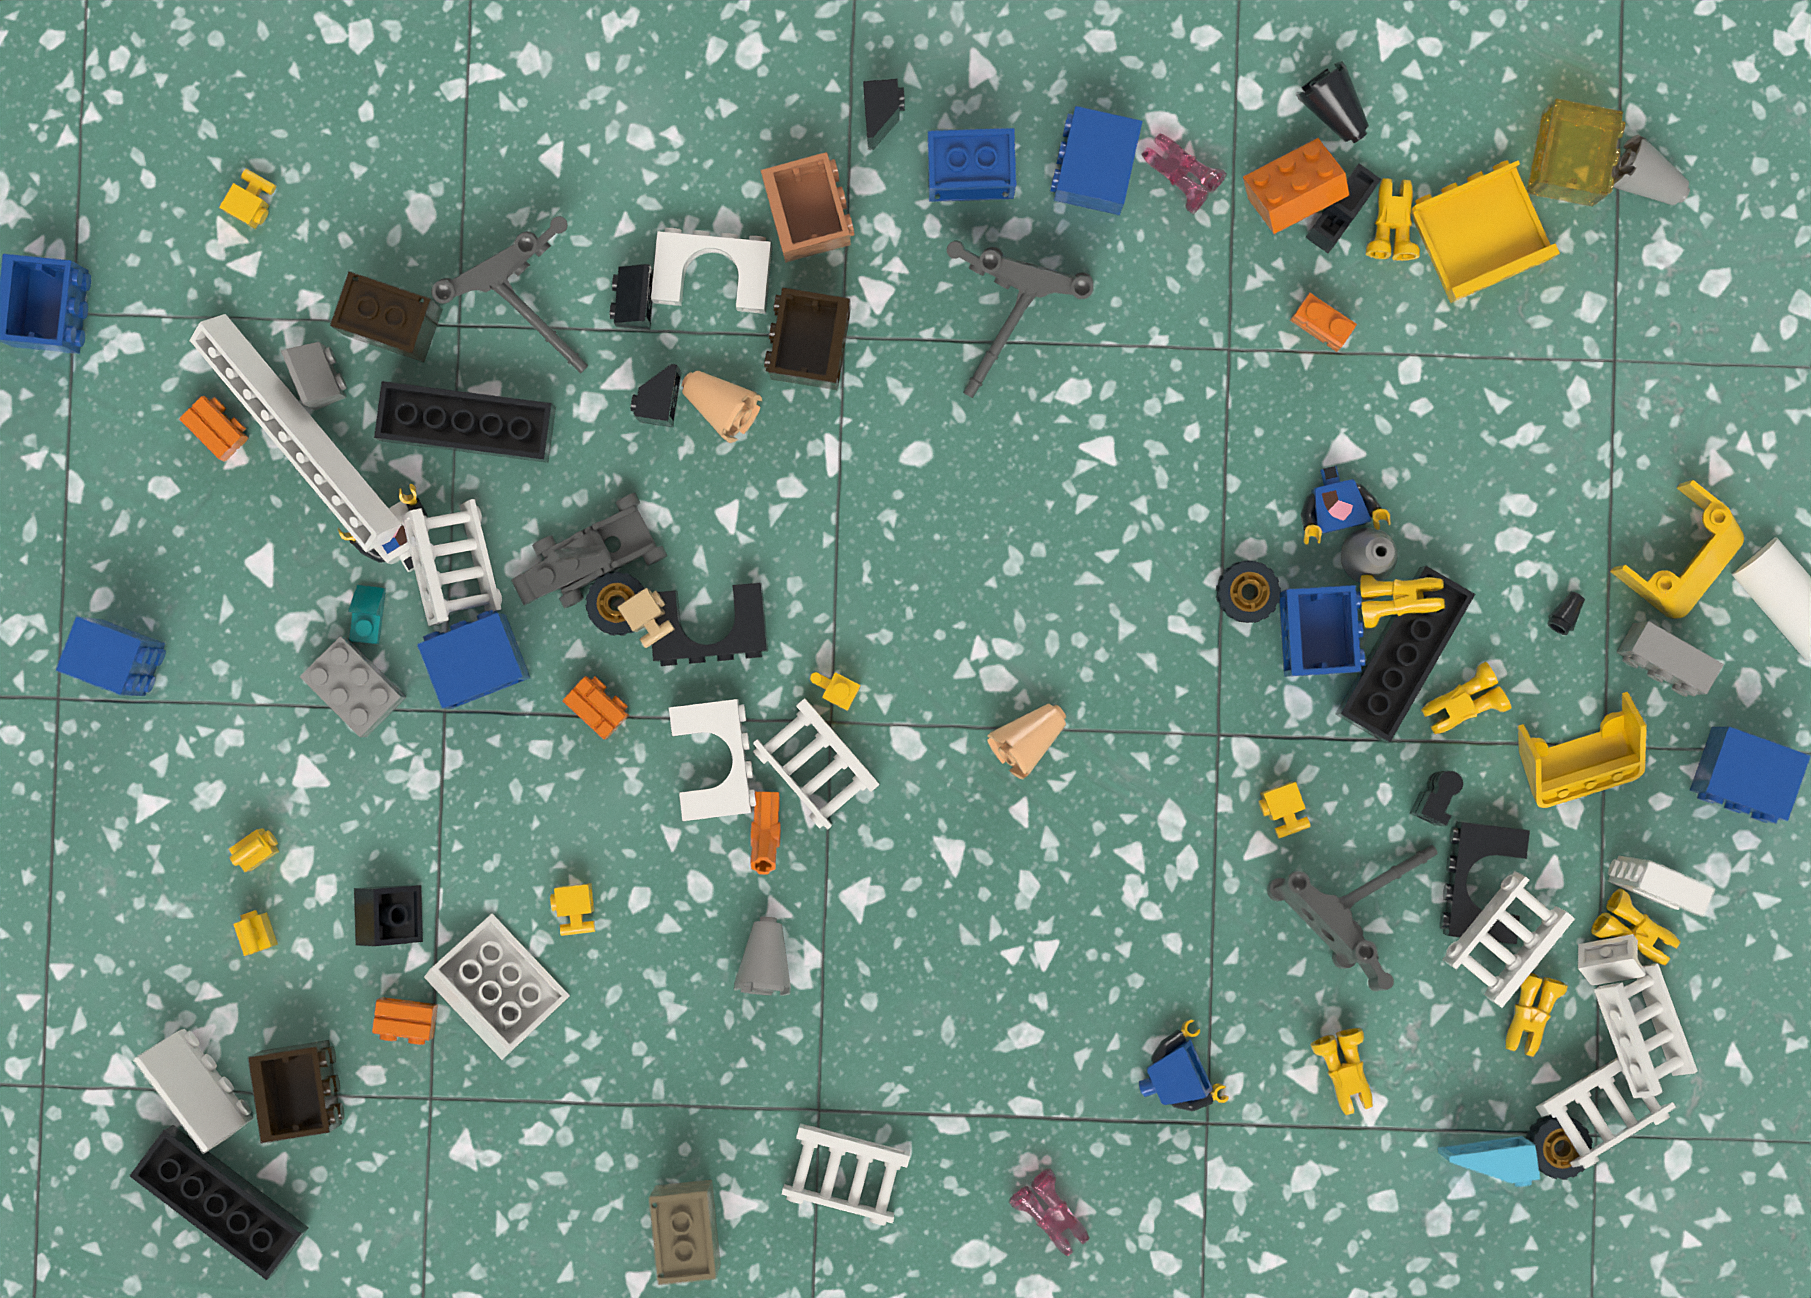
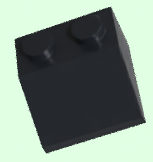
(882, 108)
(633, 297)
(658, 398)
(388, 915)

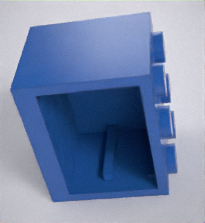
(1096, 160)
(971, 164)
(43, 303)
(1321, 631)
(111, 657)
(473, 659)
(1749, 774)

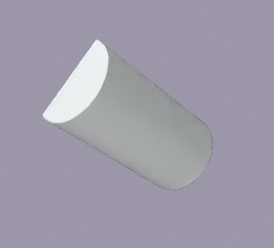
(1781, 591)

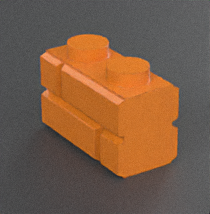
(1323, 322)
(214, 427)
(596, 706)
(404, 1019)

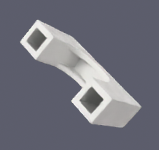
(678, 250)
(723, 720)
(1660, 884)

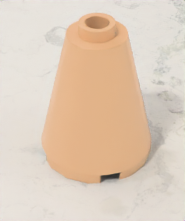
(722, 403)
(1027, 738)

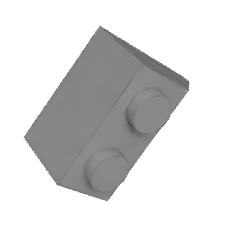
(315, 375)

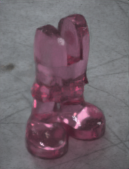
(1178, 166)
(1056, 1217)

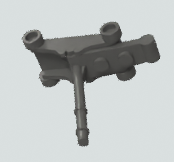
(494, 275)
(1030, 281)
(586, 557)
(1333, 919)

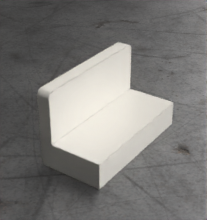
(1610, 960)

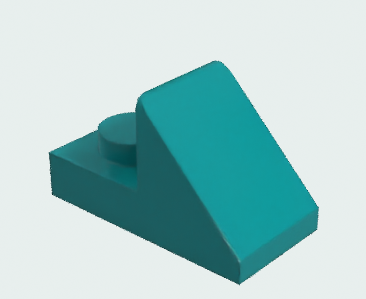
(367, 614)

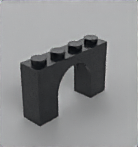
(745, 637)
(1471, 844)

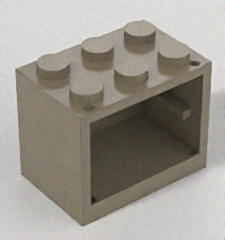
(685, 1232)

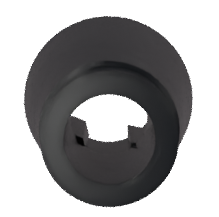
(1566, 614)

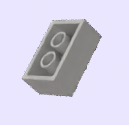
(1669, 659)
(353, 687)

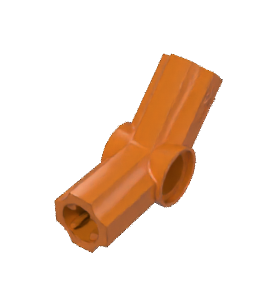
(765, 832)

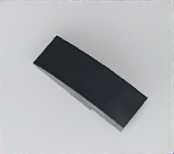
(1340, 214)

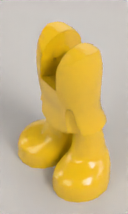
(1393, 214)
(1407, 597)
(1461, 706)
(1642, 927)
(1532, 1018)
(1348, 1076)

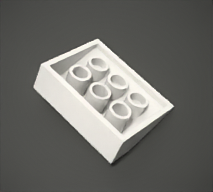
(496, 986)
(194, 1089)

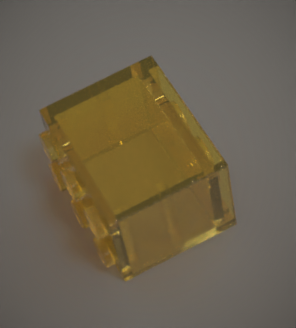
(1576, 152)

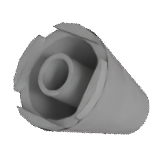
(1648, 173)
(1360, 556)
(764, 961)

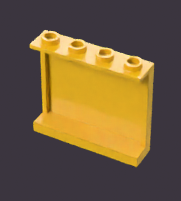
(1482, 231)

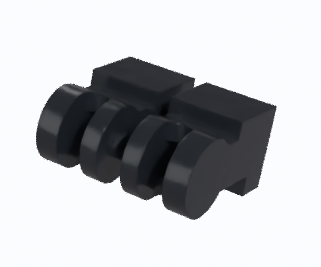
(1434, 802)

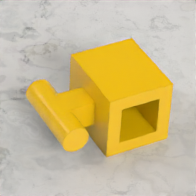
(246, 204)
(838, 689)
(1283, 803)
(254, 849)
(574, 902)
(254, 932)

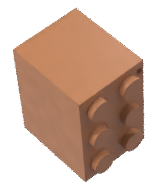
(808, 206)

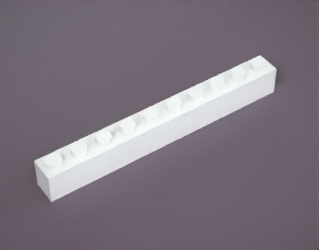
(295, 432)

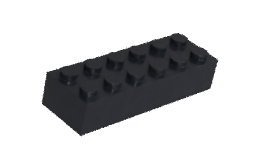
(465, 422)
(1403, 661)
(219, 1202)

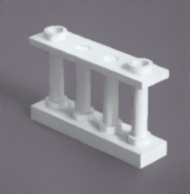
(431, 580)
(824, 738)
(1535, 943)
(1627, 1036)
(1580, 1093)
(838, 1146)

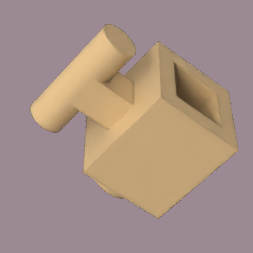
(642, 612)

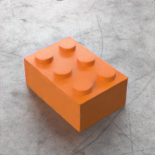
(1296, 185)

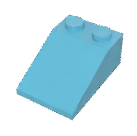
(1504, 1159)

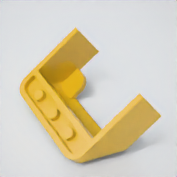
(1678, 595)
(1587, 763)

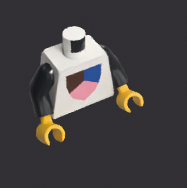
(398, 547)

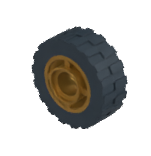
(602, 594)
(1265, 596)
(1545, 1135)

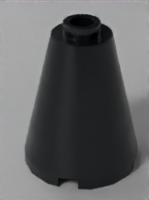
(1336, 103)

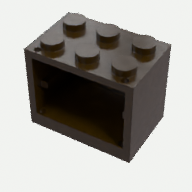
(386, 316)
(808, 338)
(295, 1091)

